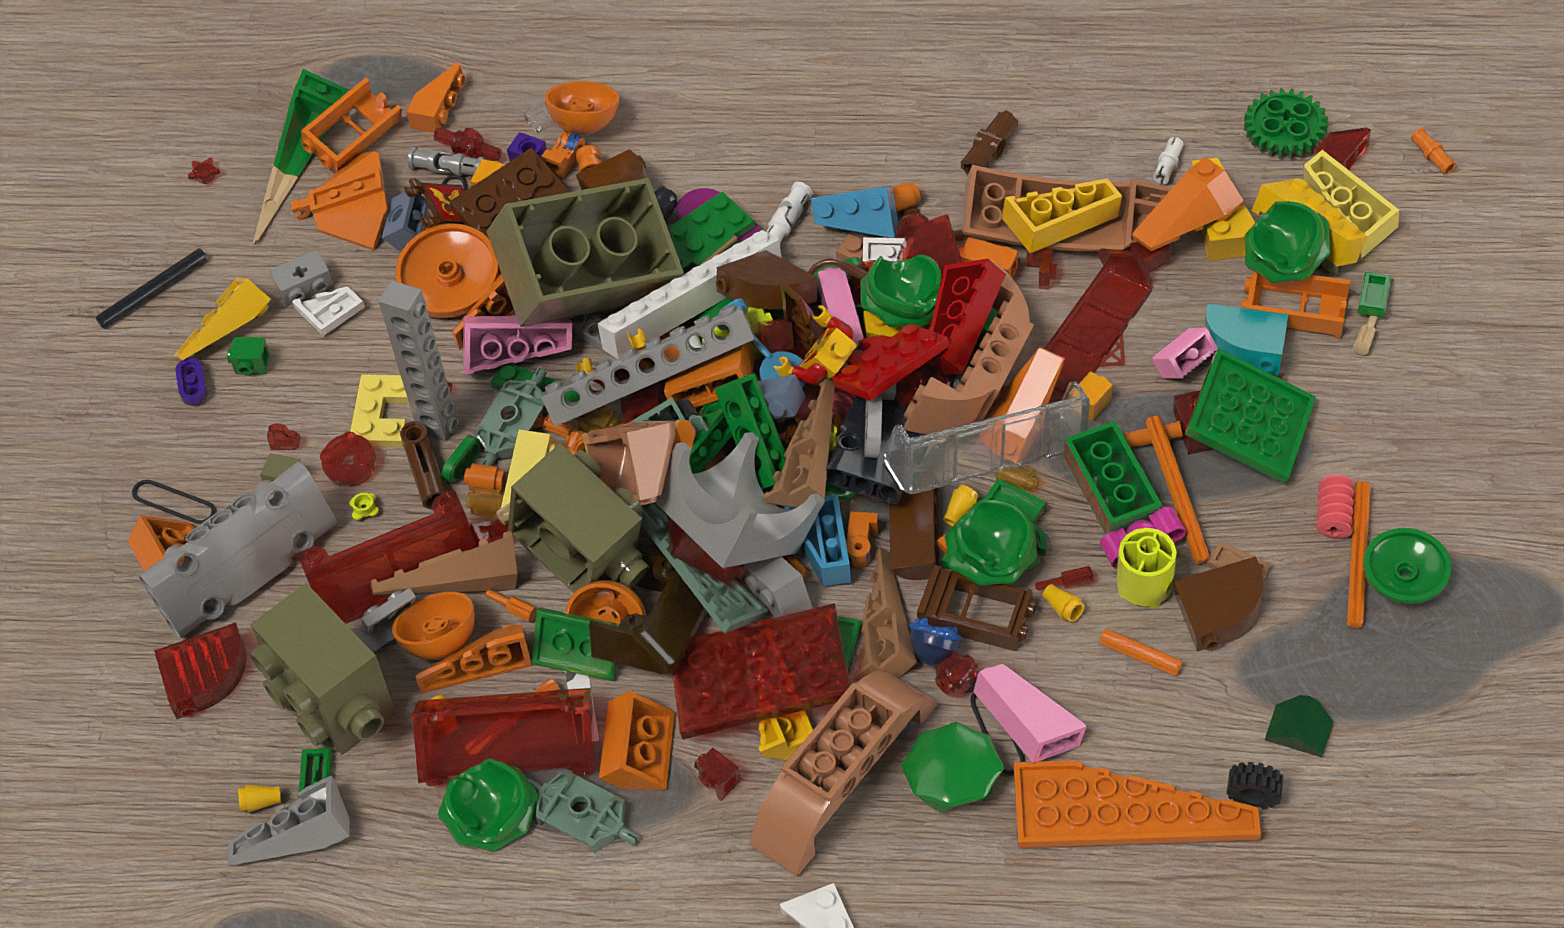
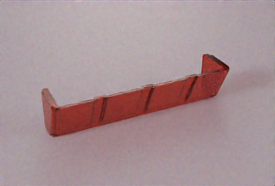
(1099, 317)

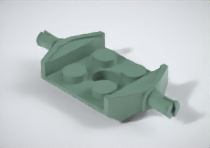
(500, 435)
(595, 825)

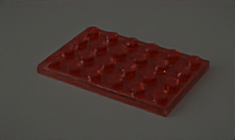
(761, 671)

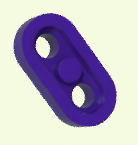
(191, 383)

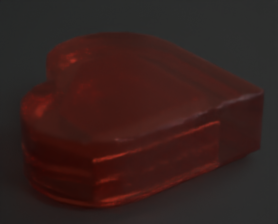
(282, 438)

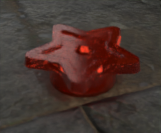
(203, 177)

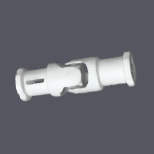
(789, 211)

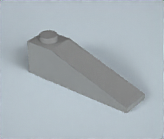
(304, 826)

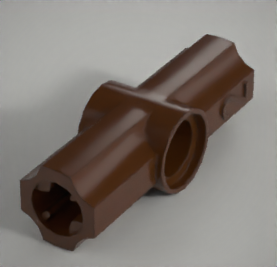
(990, 142)

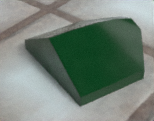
(1300, 725)

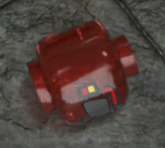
(956, 674)

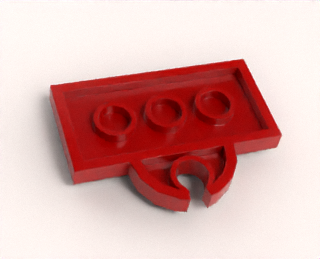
(888, 360)

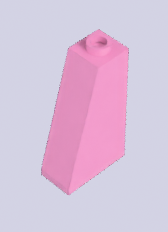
(838, 300)
(1027, 714)

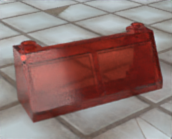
(346, 577)
(513, 728)

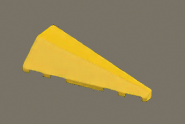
(783, 735)

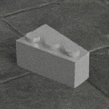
(777, 586)

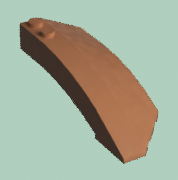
(986, 196)

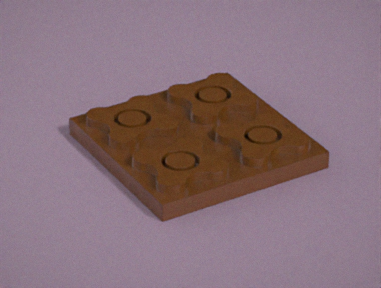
(516, 181)

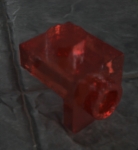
(1044, 260)
(488, 530)

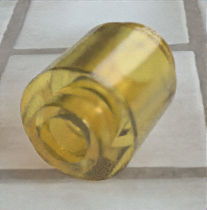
(1020, 477)
(484, 501)

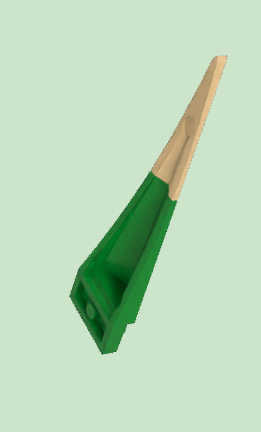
(308, 101)

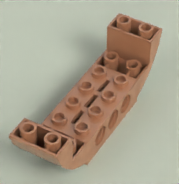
(944, 407)
(833, 764)

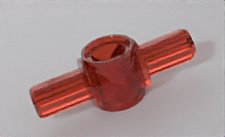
(467, 142)

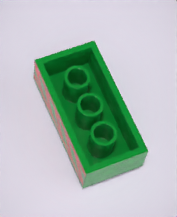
(1110, 477)

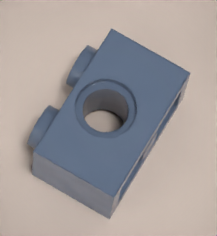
(404, 219)

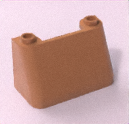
(633, 456)

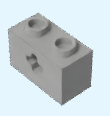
(301, 277)

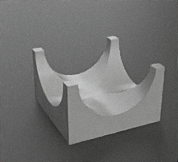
(727, 509)

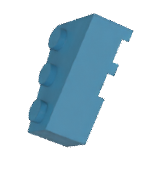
(860, 211)
(826, 544)

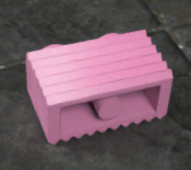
(1184, 353)

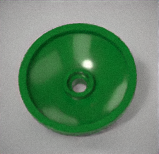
(1407, 553)

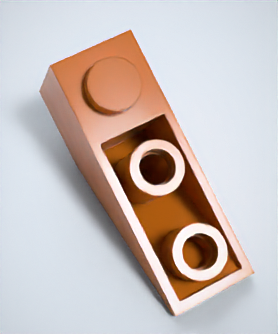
(432, 103)

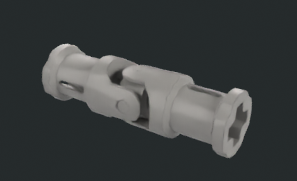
(443, 162)

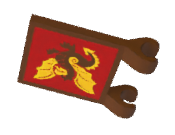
(439, 200)

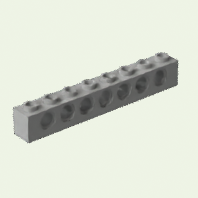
(418, 359)
(563, 410)

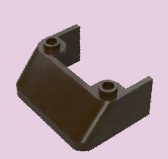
(661, 638)

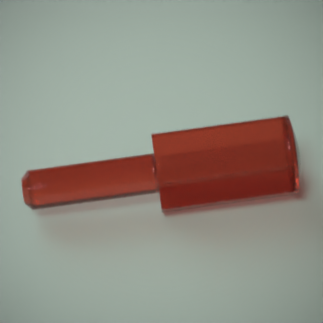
(1069, 578)

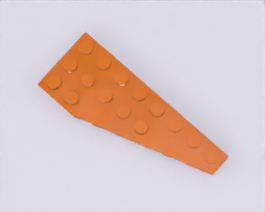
(1090, 806)

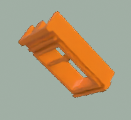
(369, 106)
(1332, 305)

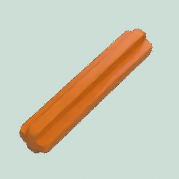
(1140, 652)

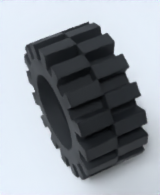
(1255, 785)

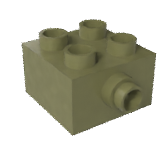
(577, 521)
(321, 671)

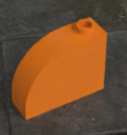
(700, 381)

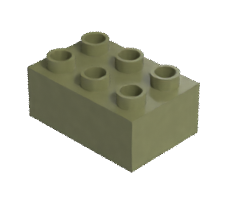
(583, 251)

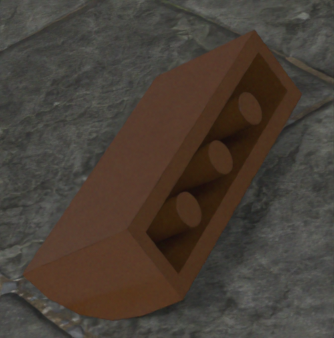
(914, 535)

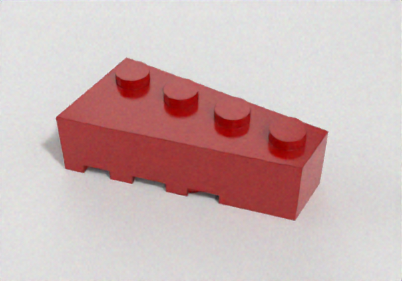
(961, 310)

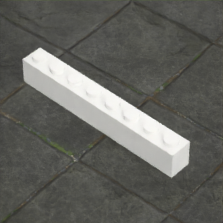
(678, 299)

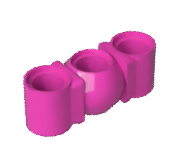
(1163, 520)

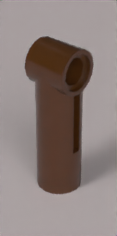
(418, 445)

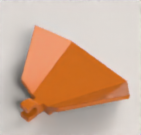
(349, 202)

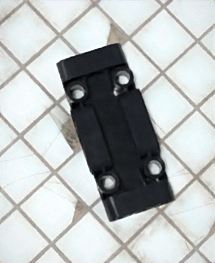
(863, 475)

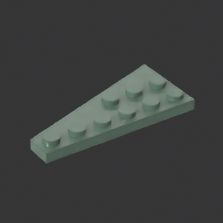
(727, 604)

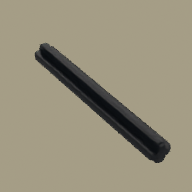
(151, 288)

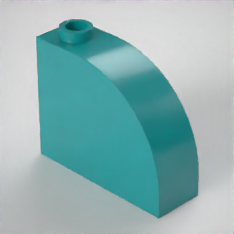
(1249, 334)

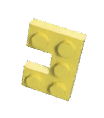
(369, 409)

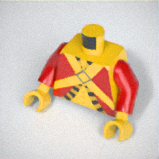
(826, 354)

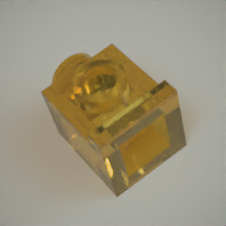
(597, 419)

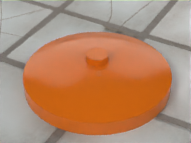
(450, 267)

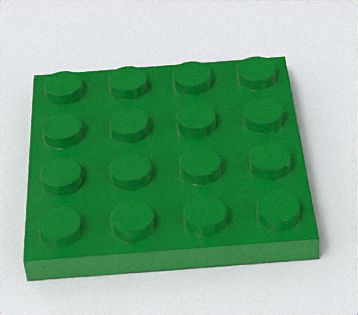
(1250, 415)

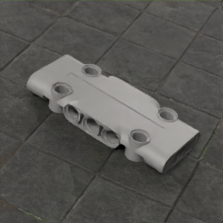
(238, 549)

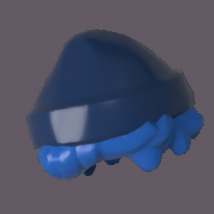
(933, 643)

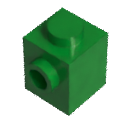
(249, 355)

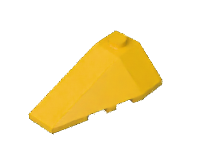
(237, 306)

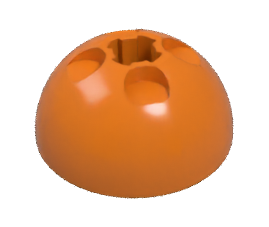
(582, 106)
(604, 601)
(435, 625)

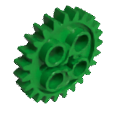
(1285, 123)

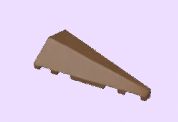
(806, 454)
(477, 569)
(884, 625)

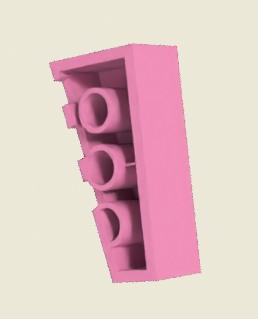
(501, 340)

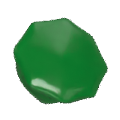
(1287, 242)
(902, 290)
(991, 543)
(952, 766)
(488, 805)

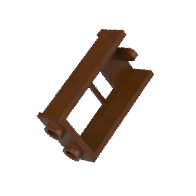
(938, 597)

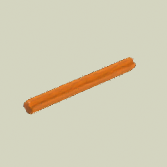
(1177, 490)
(1358, 547)

